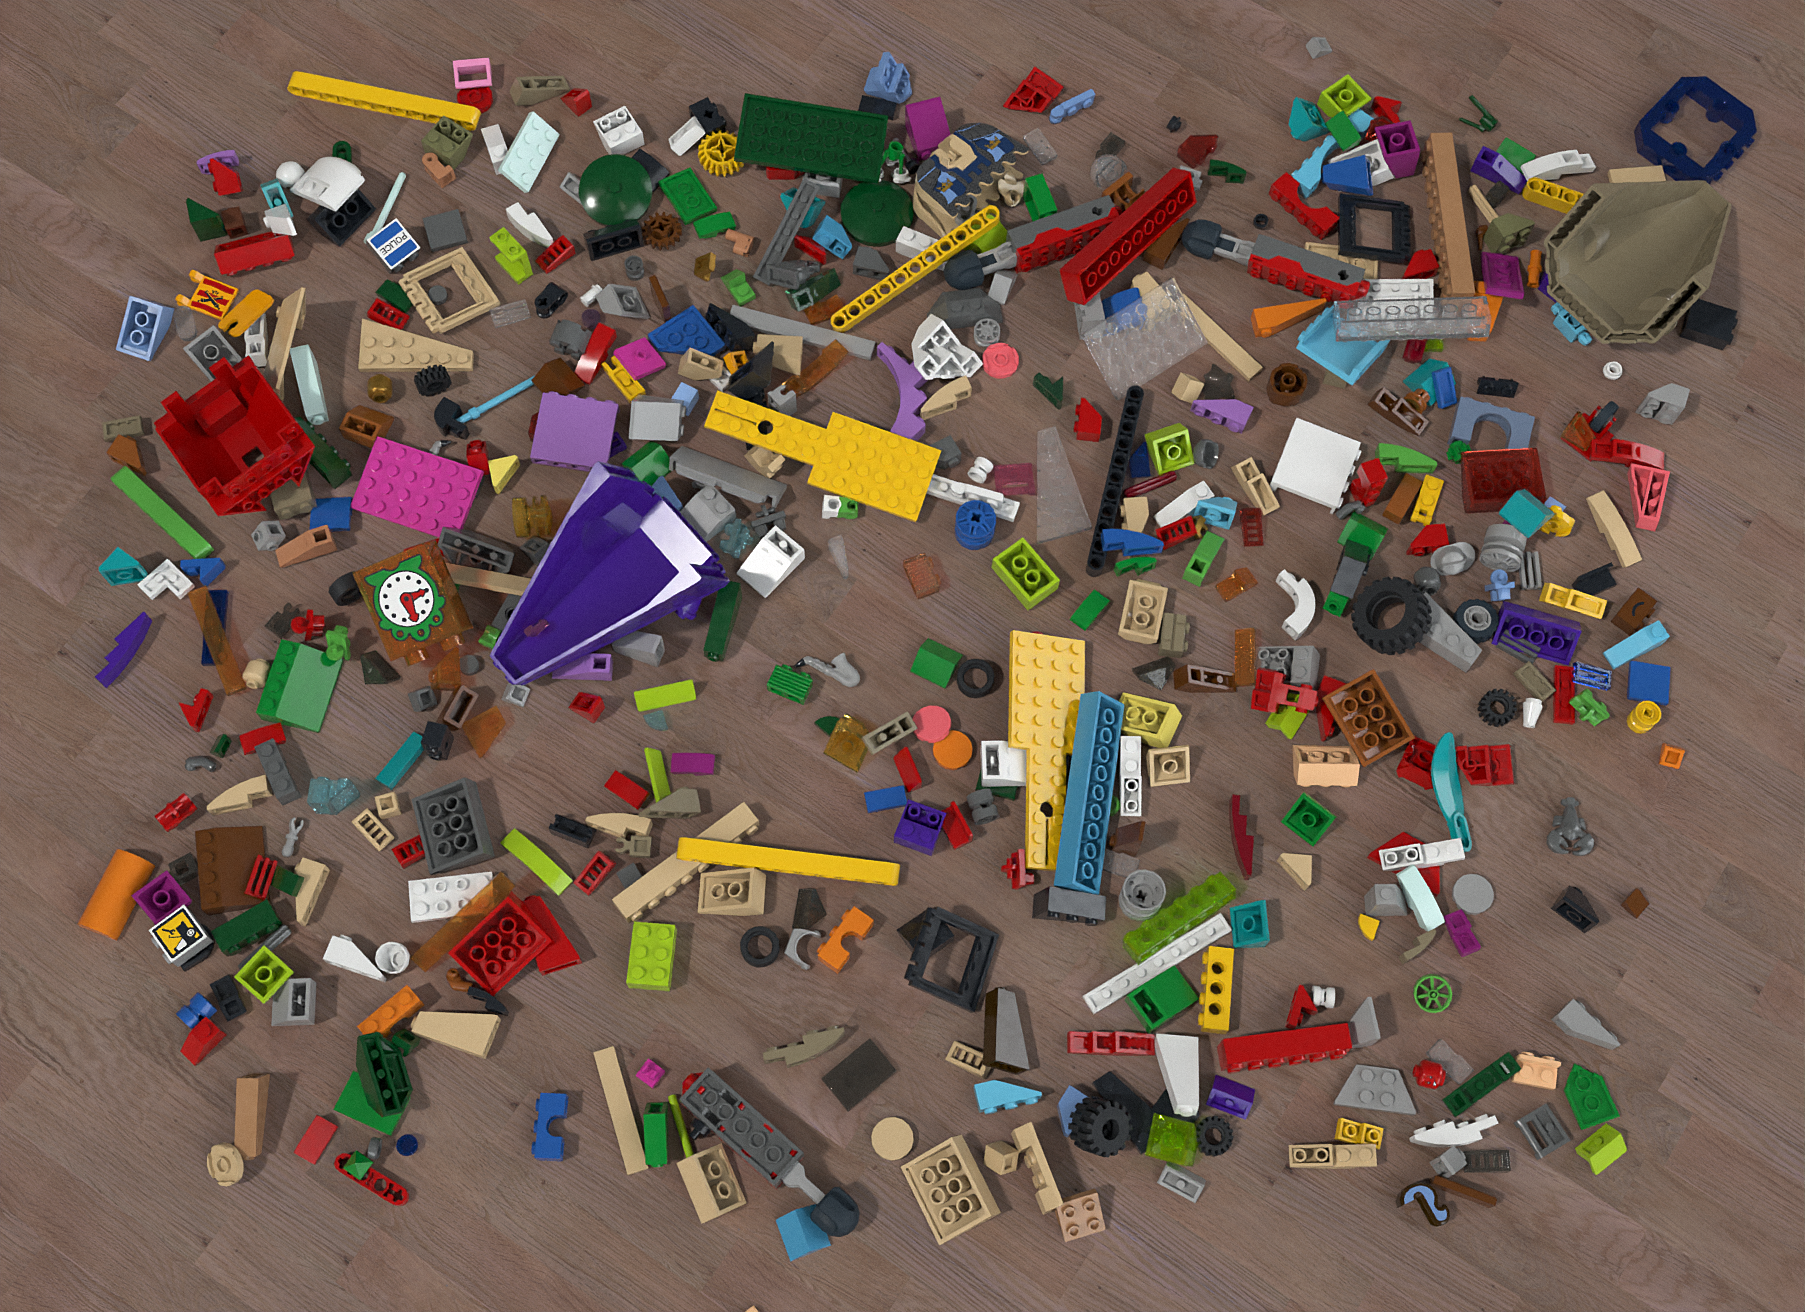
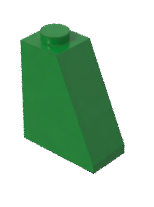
(656, 1133)

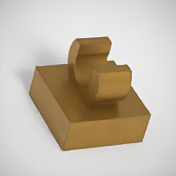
(1199, 524)

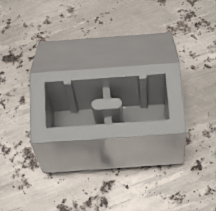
(1664, 403)
(294, 1003)

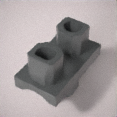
(776, 519)

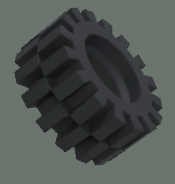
(432, 380)
(1489, 715)
(1222, 1127)

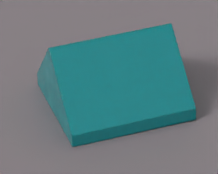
(1422, 378)
(1525, 513)
(122, 569)
(1250, 925)

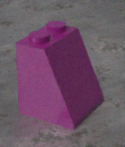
(926, 126)
(1399, 147)

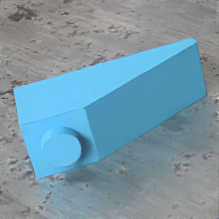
(1636, 645)

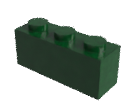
(247, 928)

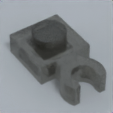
(1111, 145)
(281, 623)

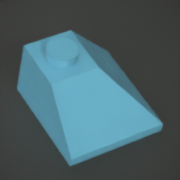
(1217, 511)

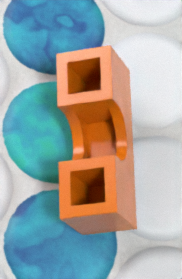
(854, 924)
(401, 1005)

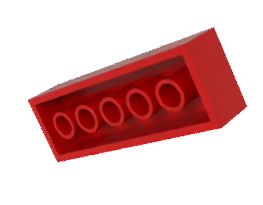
(1284, 1047)

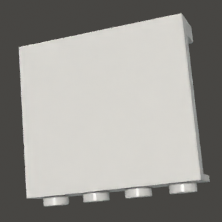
(1316, 464)

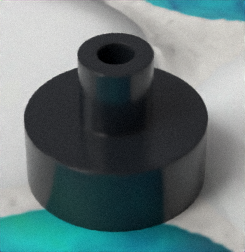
(699, 1128)

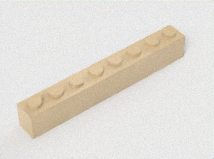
(672, 872)

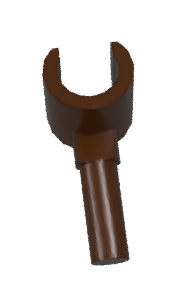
(1480, 232)

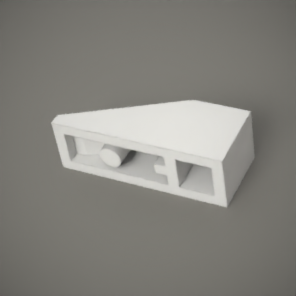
(495, 145)
(280, 220)
(1183, 505)
(346, 955)

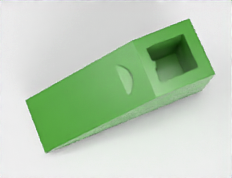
(1202, 558)

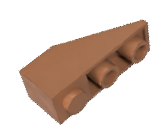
(307, 546)

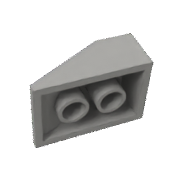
(209, 349)
(708, 512)

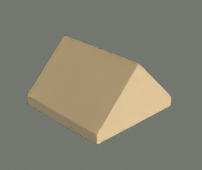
(1168, 765)

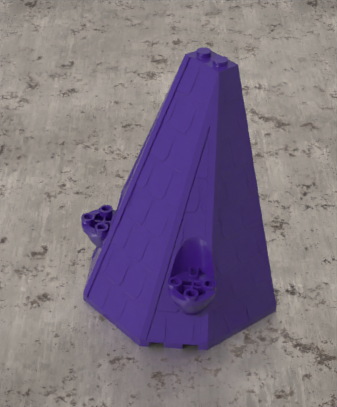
(606, 574)

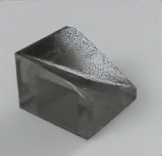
(1497, 194)

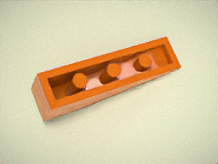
(1273, 319)

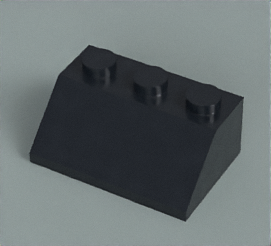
(341, 224)
(613, 239)

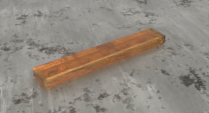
(217, 641)
(463, 921)

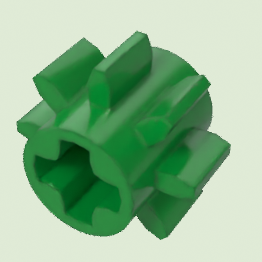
(1455, 450)

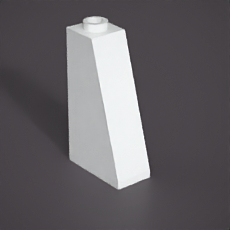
(1180, 1069)

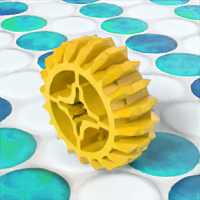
(711, 157)

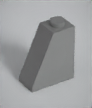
(641, 647)
(1385, 901)

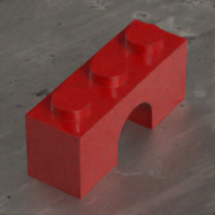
(1370, 482)

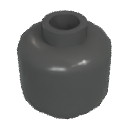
(1427, 580)

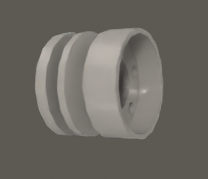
(1502, 548)
(1147, 886)

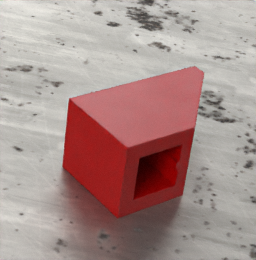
(226, 178)
(1089, 422)
(478, 456)
(1429, 540)

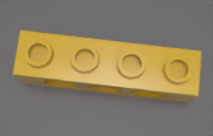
(1224, 959)

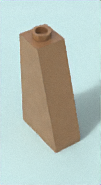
(251, 1113)

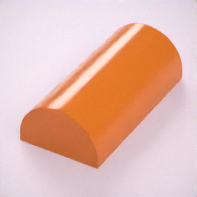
(112, 898)

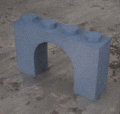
(1469, 412)

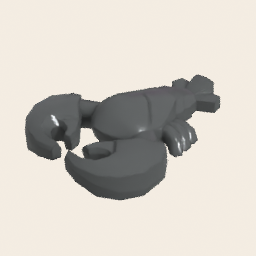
(1570, 828)

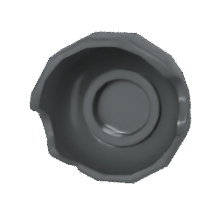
(1206, 453)

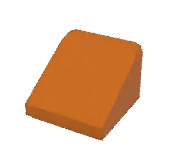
(1671, 755)

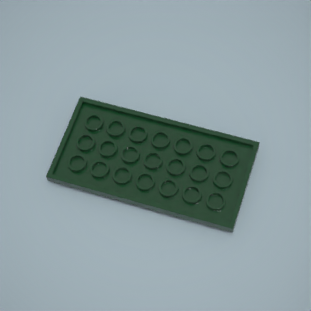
(811, 138)

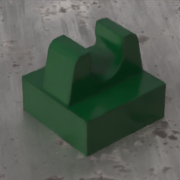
(406, 1040)

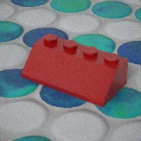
(253, 251)

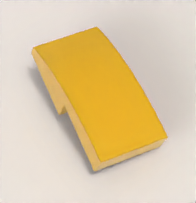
(1358, 1133)

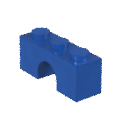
(550, 1108)

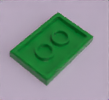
(687, 196)
(354, 1105)

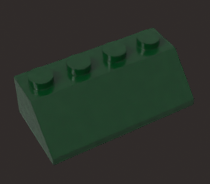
(326, 458)

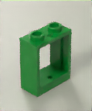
(1038, 198)

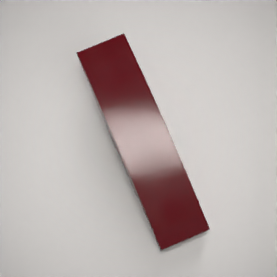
(1241, 842)

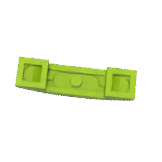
(536, 861)

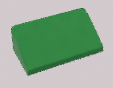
(1343, 131)
(1515, 153)

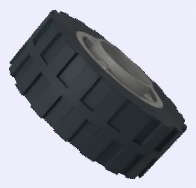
(1481, 612)

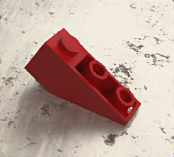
(1325, 718)

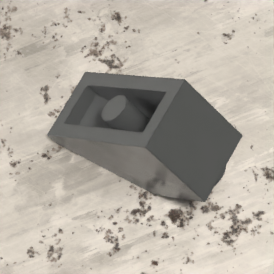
(869, 264)
(950, 453)
(535, 549)

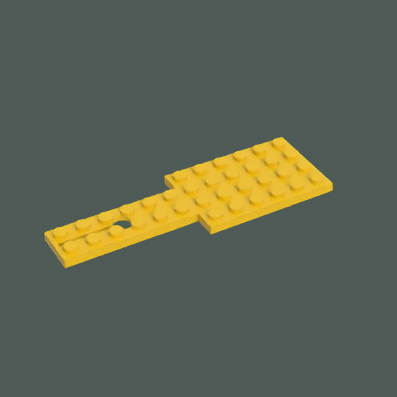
(845, 457)
(1043, 715)

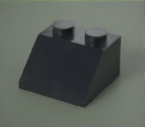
(910, 931)

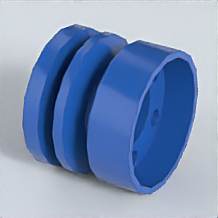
(969, 532)

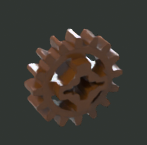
(662, 231)

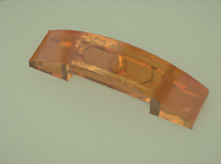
(817, 370)

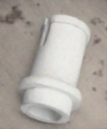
(591, 295)

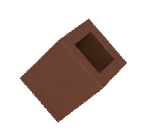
(234, 222)

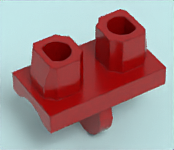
(311, 624)
(175, 812)
(1016, 870)

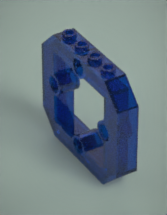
(1719, 107)

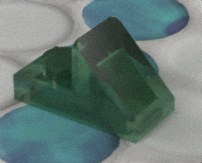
(1050, 391)

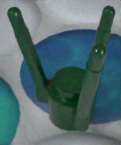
(1487, 122)

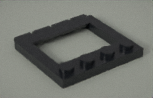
(1400, 228)
(976, 967)

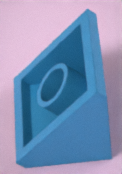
(801, 1234)

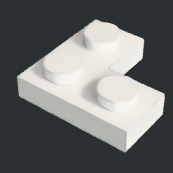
(166, 576)

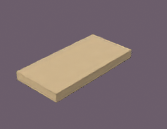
(1332, 251)

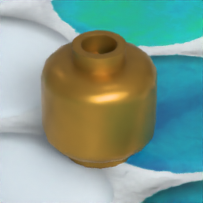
(379, 388)

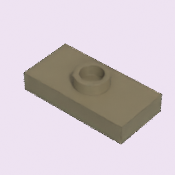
(126, 427)
(1534, 681)

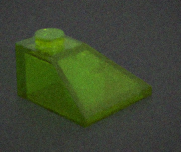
(1172, 1140)

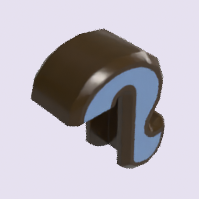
(1427, 1200)

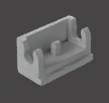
(781, 403)

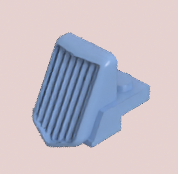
(889, 80)

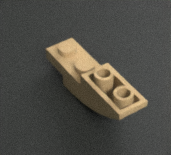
(1332, 1156)

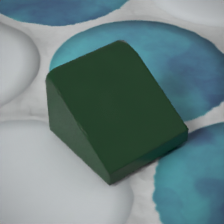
(221, 746)

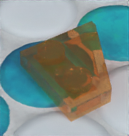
(484, 729)

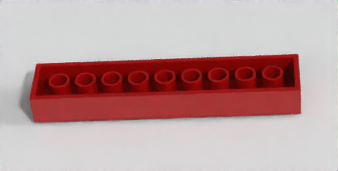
(1128, 236)

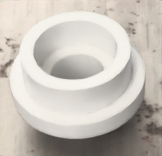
(1614, 366)

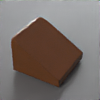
(1635, 903)

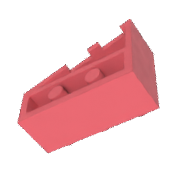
(1647, 494)

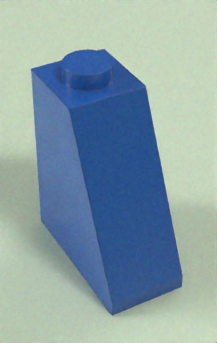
(1349, 176)

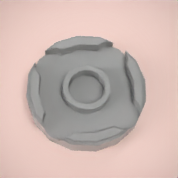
(1472, 894)

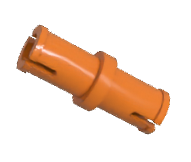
(1534, 268)

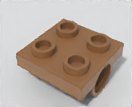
(1080, 1215)

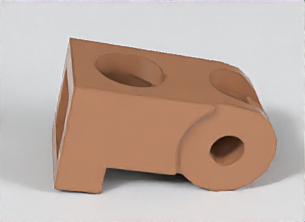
(439, 173)

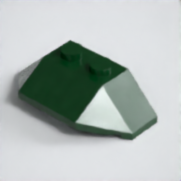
(382, 1074)

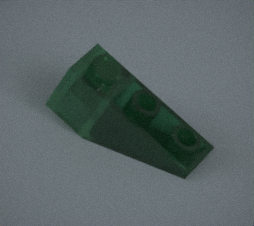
(813, 290)

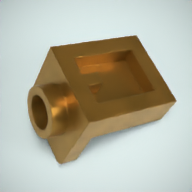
(704, 266)

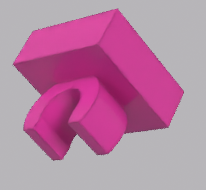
(650, 1073)

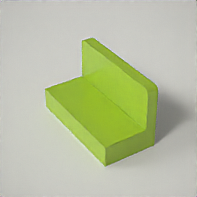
(1287, 718)
(1602, 1148)

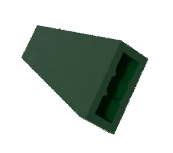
(722, 621)

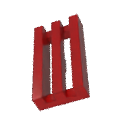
(266, 861)

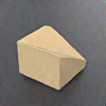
(388, 805)

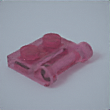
(1014, 474)

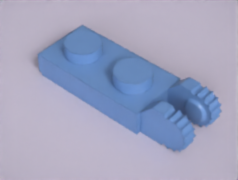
(1071, 106)

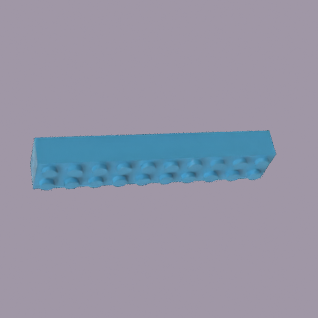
(1089, 793)

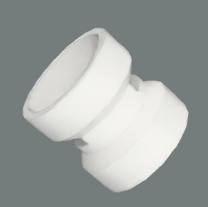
(979, 471)
(1323, 996)

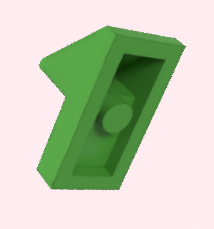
(738, 287)

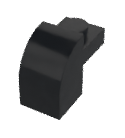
(445, 417)

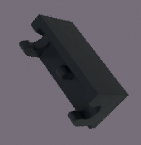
(572, 831)

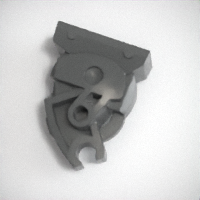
(791, 273)

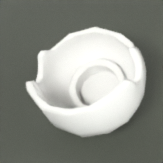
(289, 173)
(392, 957)

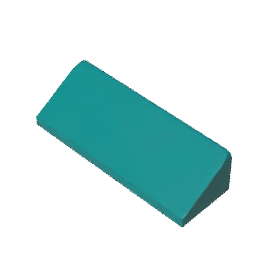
(401, 761)

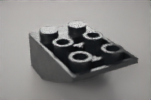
(753, 374)

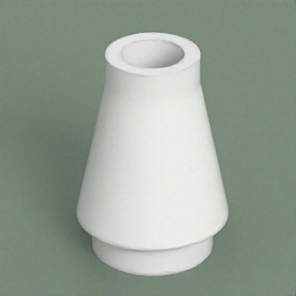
(1531, 712)

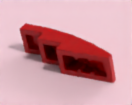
(1110, 1043)

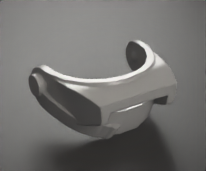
(792, 944)

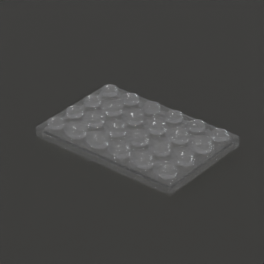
(1144, 338)

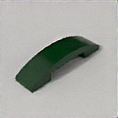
(1481, 1084)

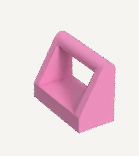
(472, 66)

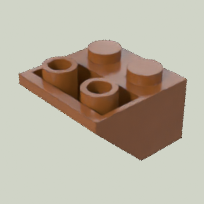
(364, 425)

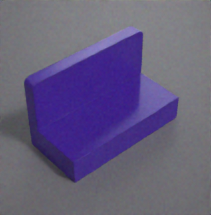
(1231, 1097)

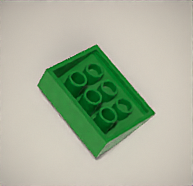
(299, 687)

